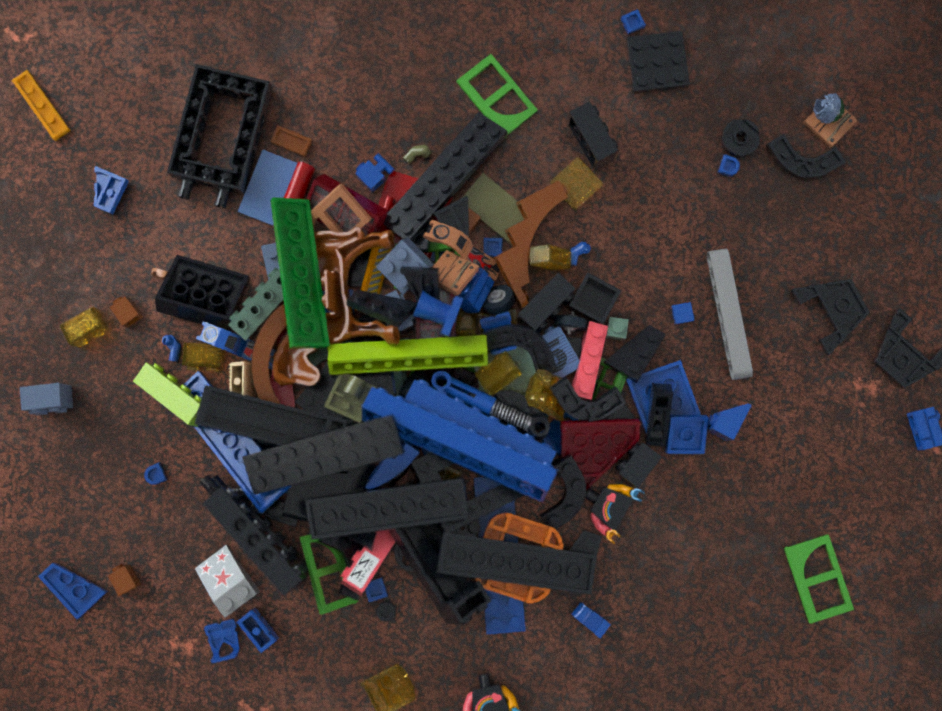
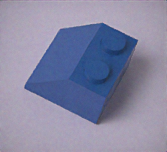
(727, 422)

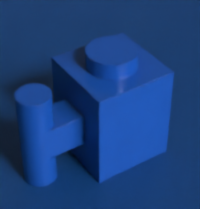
(372, 175)

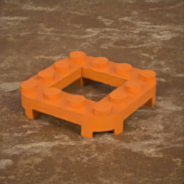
(528, 530)

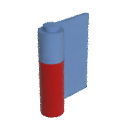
(274, 178)

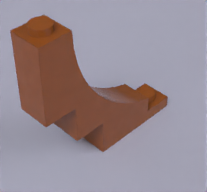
(514, 261)

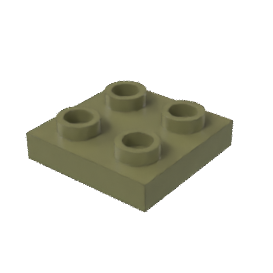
(348, 396)

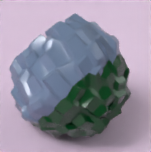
(829, 109)

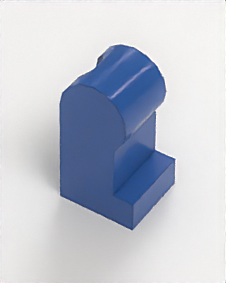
(591, 619)

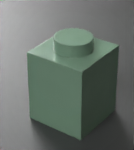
(617, 328)

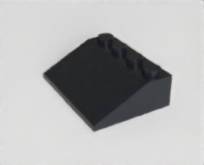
(201, 292)

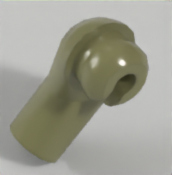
(417, 151)

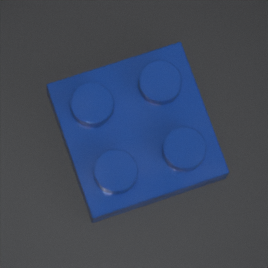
(686, 434)

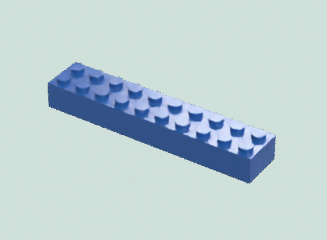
(461, 445)

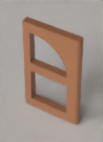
(340, 191)

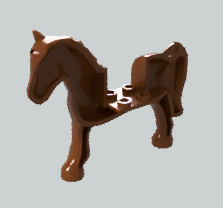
(335, 255)

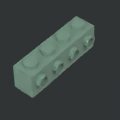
(258, 308)

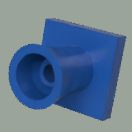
(438, 311)

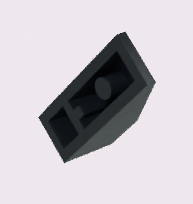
(659, 414)

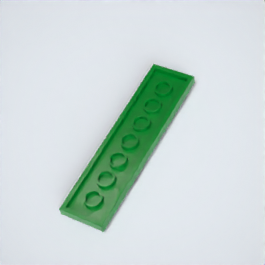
(299, 273)

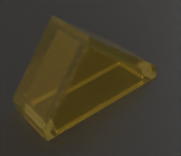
(465, 324)

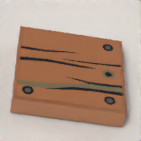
(830, 132)
(454, 272)

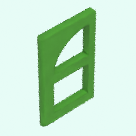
(508, 122)
(797, 557)
(316, 573)

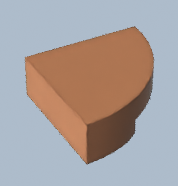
(159, 273)

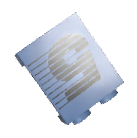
(562, 351)

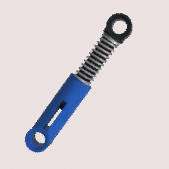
(489, 405)

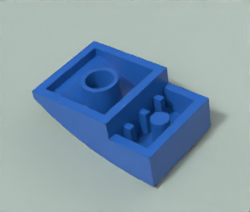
(392, 466)

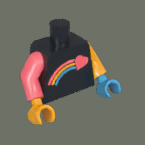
(610, 507)
(490, 697)

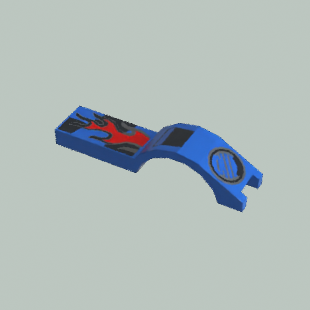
(229, 342)

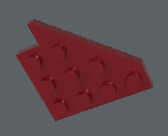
(597, 444)

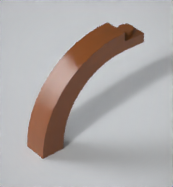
(261, 353)

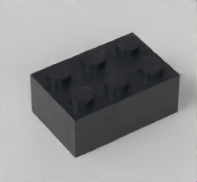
(592, 135)
(547, 303)

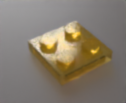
(579, 181)

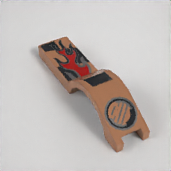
(463, 246)

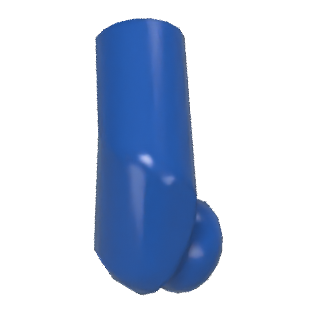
(577, 250)
(174, 346)

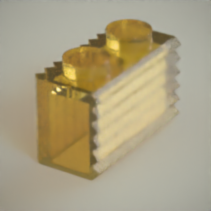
(550, 257)
(83, 327)
(202, 356)
(498, 373)

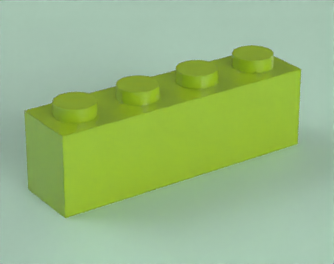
(169, 392)

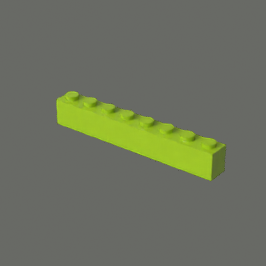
(408, 355)

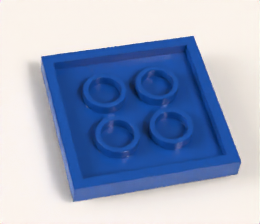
(674, 374)

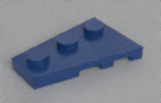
(71, 589)

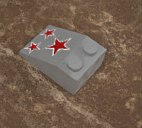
(226, 581)

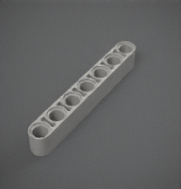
(729, 314)

